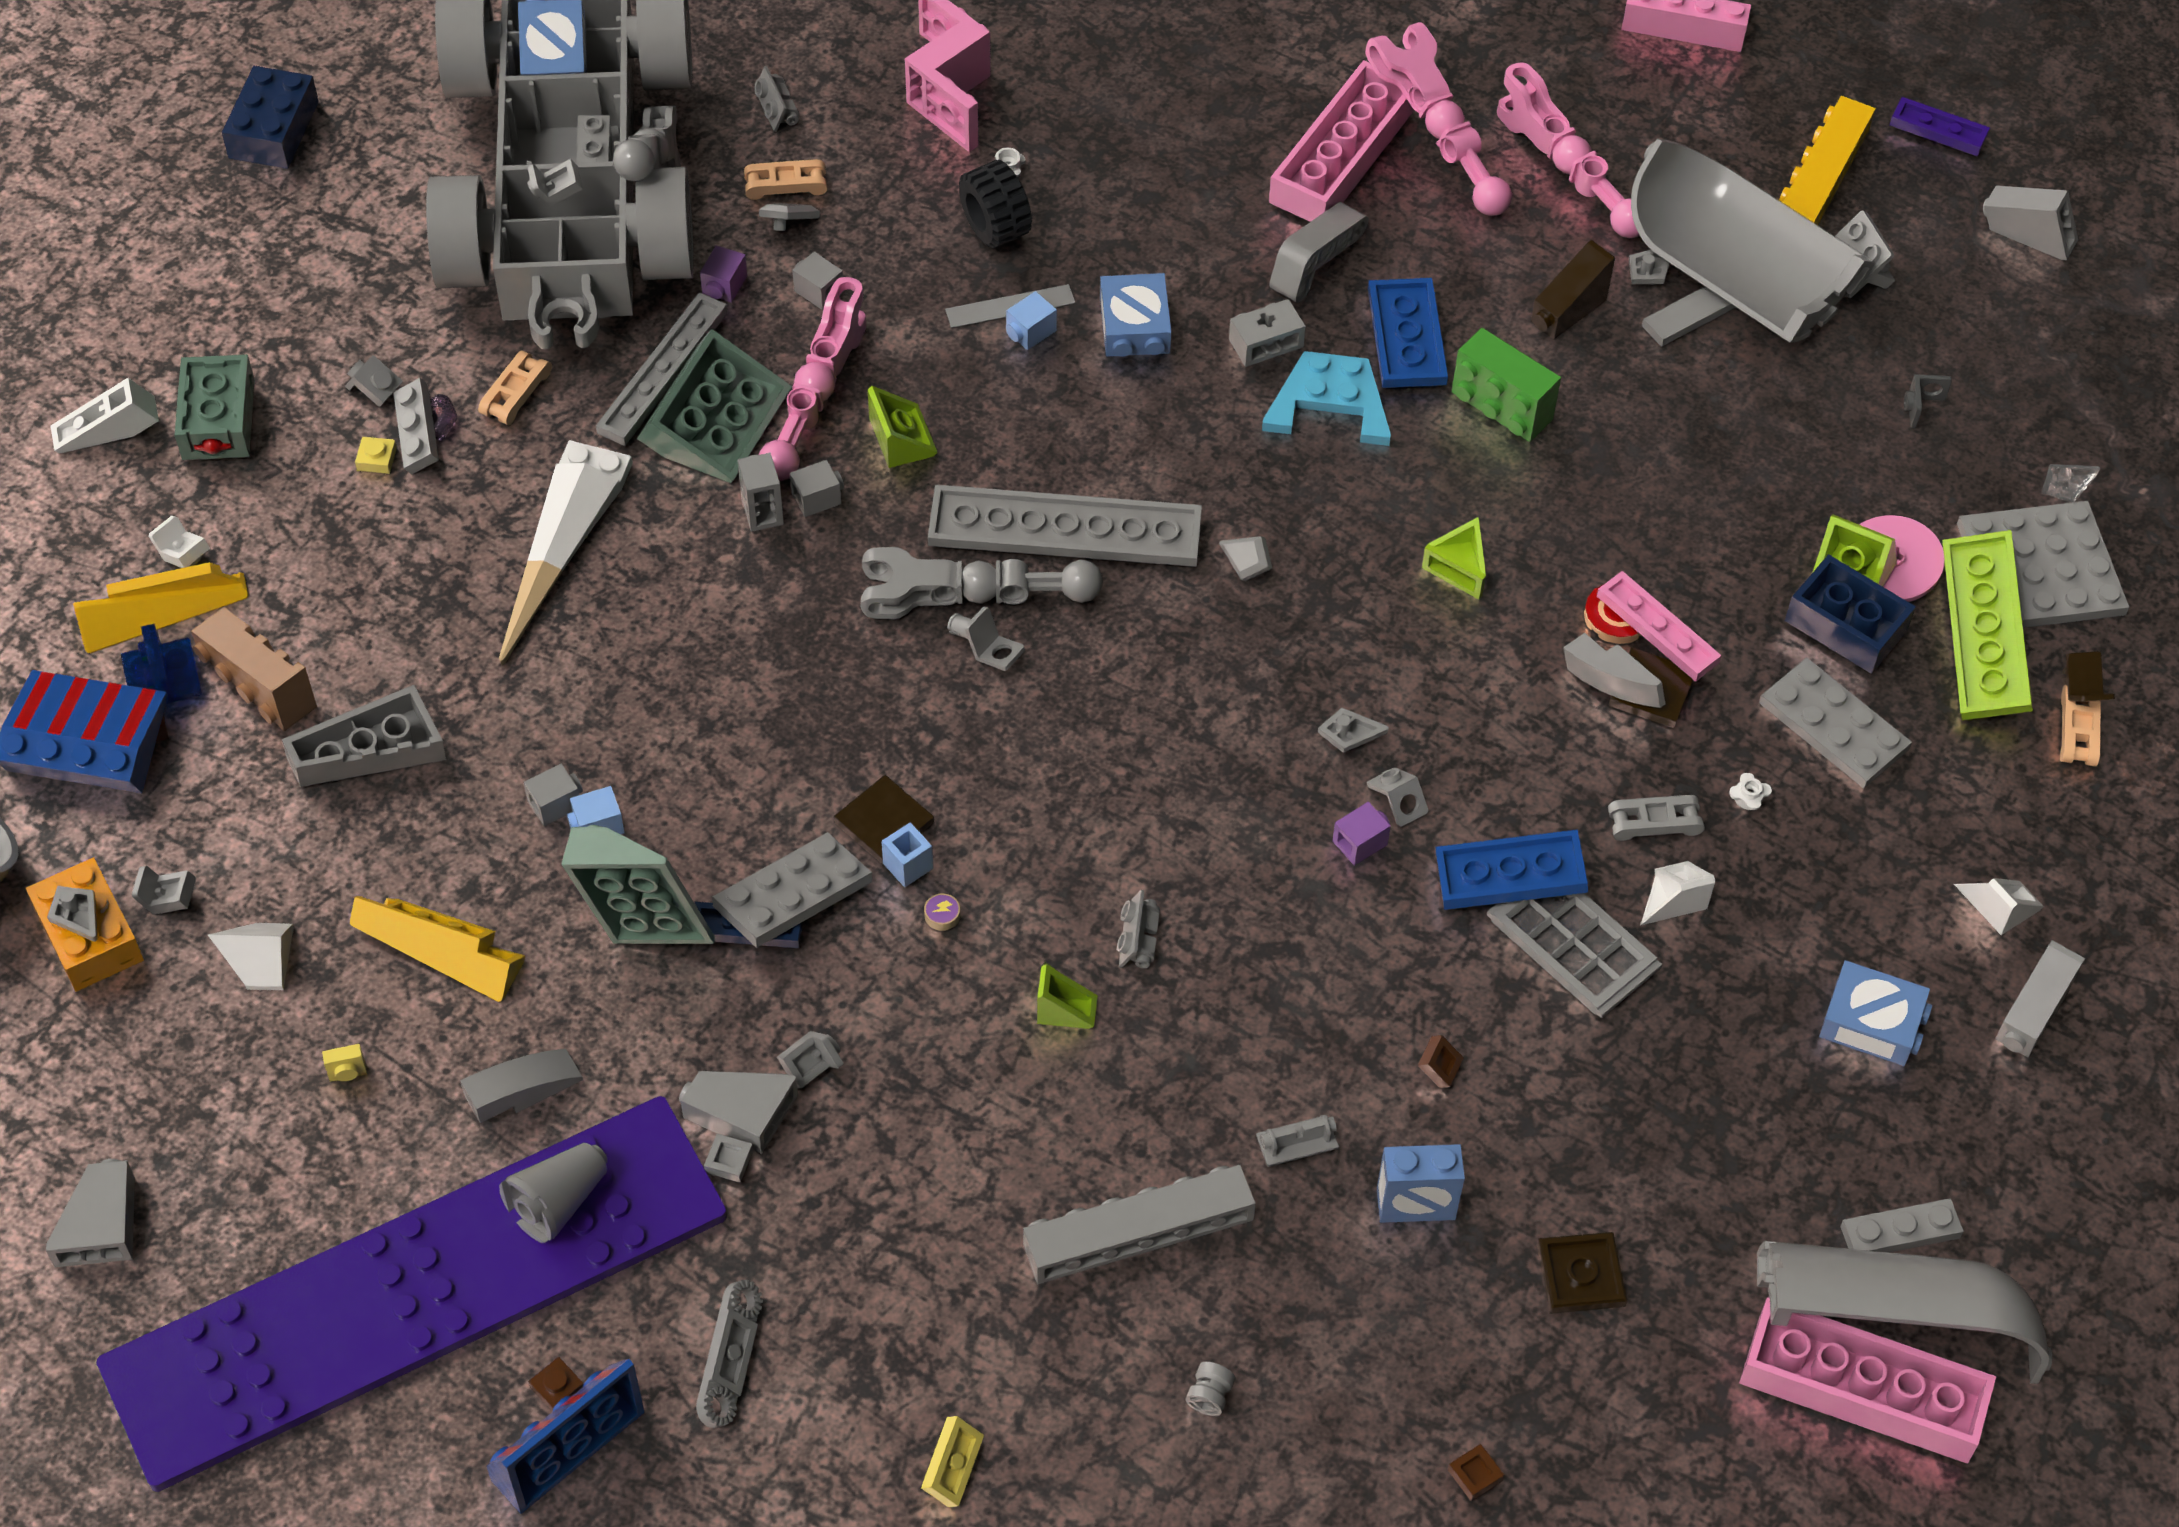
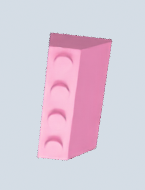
(1693, 21)

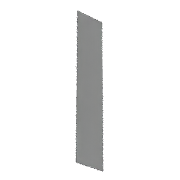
(997, 307)

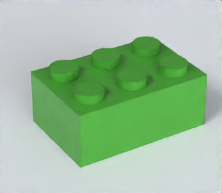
(1505, 384)

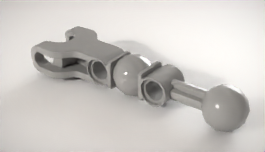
(650, 147)
(945, 582)

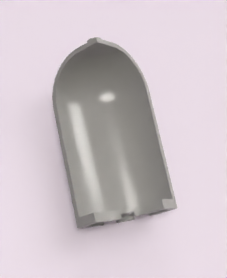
(1742, 241)
(1900, 1291)

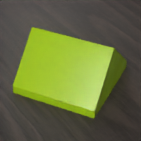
(899, 428)
(1859, 548)

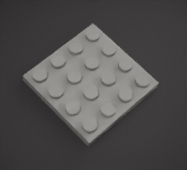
(2059, 562)

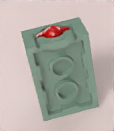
(214, 407)

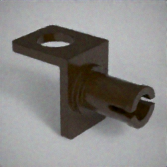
(2085, 677)

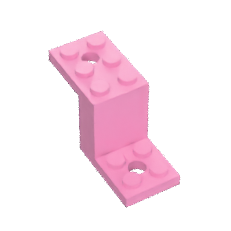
(947, 69)

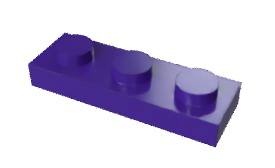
(1939, 126)

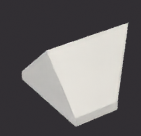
(1678, 891)
(2001, 902)
(257, 953)

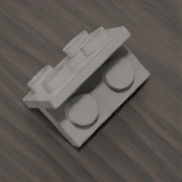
(1866, 238)

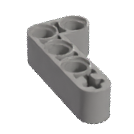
(1314, 247)

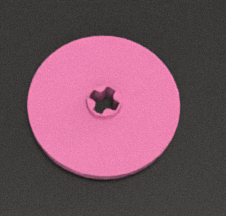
(1918, 554)

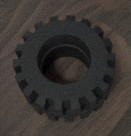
(995, 203)

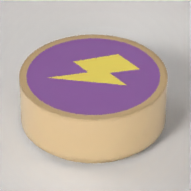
(942, 912)

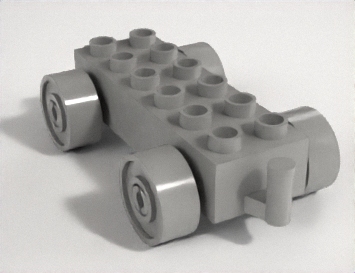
(579, 251)

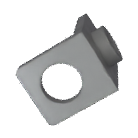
(1396, 785)

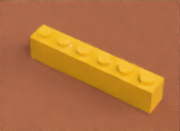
(1828, 159)

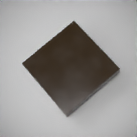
(1675, 688)
(879, 814)
(1581, 1272)

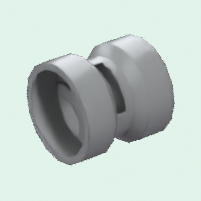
(1210, 1388)

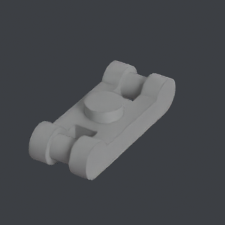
(1656, 816)

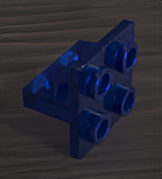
(162, 666)

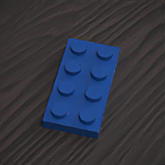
(1407, 332)
(1511, 869)

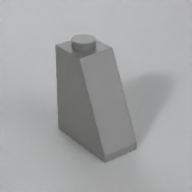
(2034, 218)
(2040, 999)
(739, 1104)
(97, 1218)

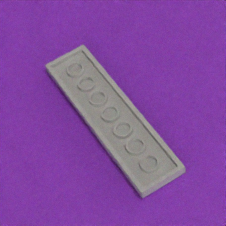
(1065, 525)

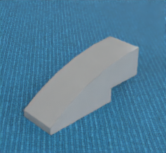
(1613, 672)
(519, 1082)

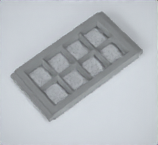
(1578, 947)

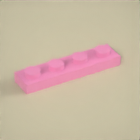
(1659, 626)

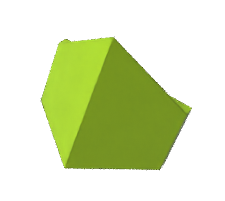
(1458, 558)
(1064, 1001)

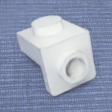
(177, 544)

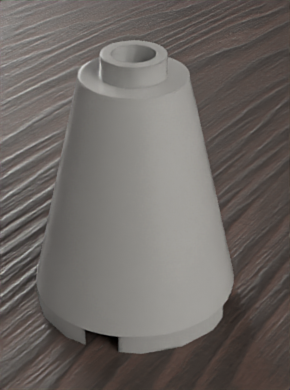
(553, 1189)

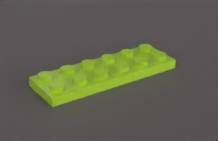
(1987, 625)

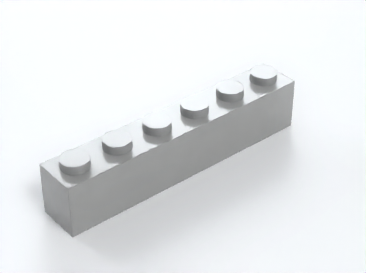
(1138, 1223)

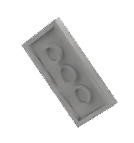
(1835, 722)
(792, 889)

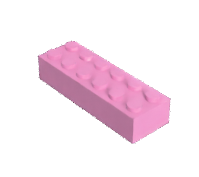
(1340, 145)
(1870, 1382)

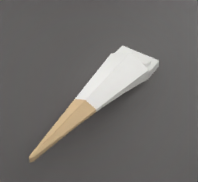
(577, 498)

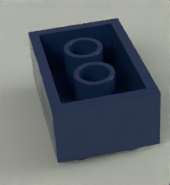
(270, 117)
(1850, 613)

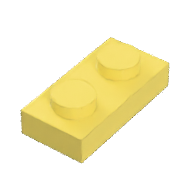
(952, 1461)

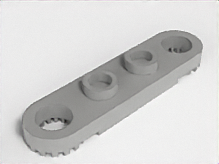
(729, 1354)

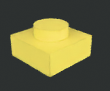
(375, 455)
(344, 1063)

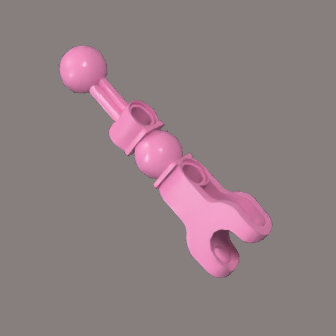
(1430, 96)
(1551, 133)
(836, 336)

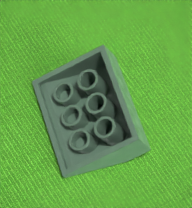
(715, 409)
(632, 890)

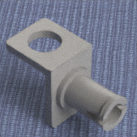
(985, 638)

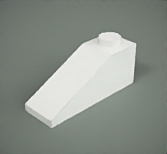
(107, 418)

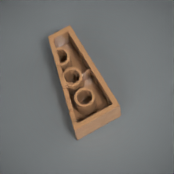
(255, 669)

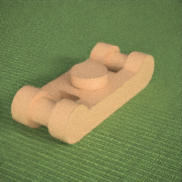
(785, 178)
(514, 386)
(2081, 725)

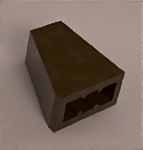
(1574, 291)

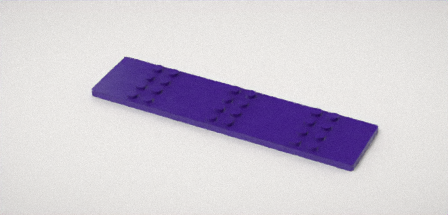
(397, 1300)

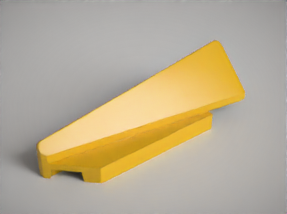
(155, 599)
(441, 942)

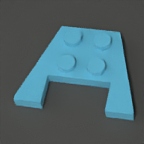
(1334, 386)

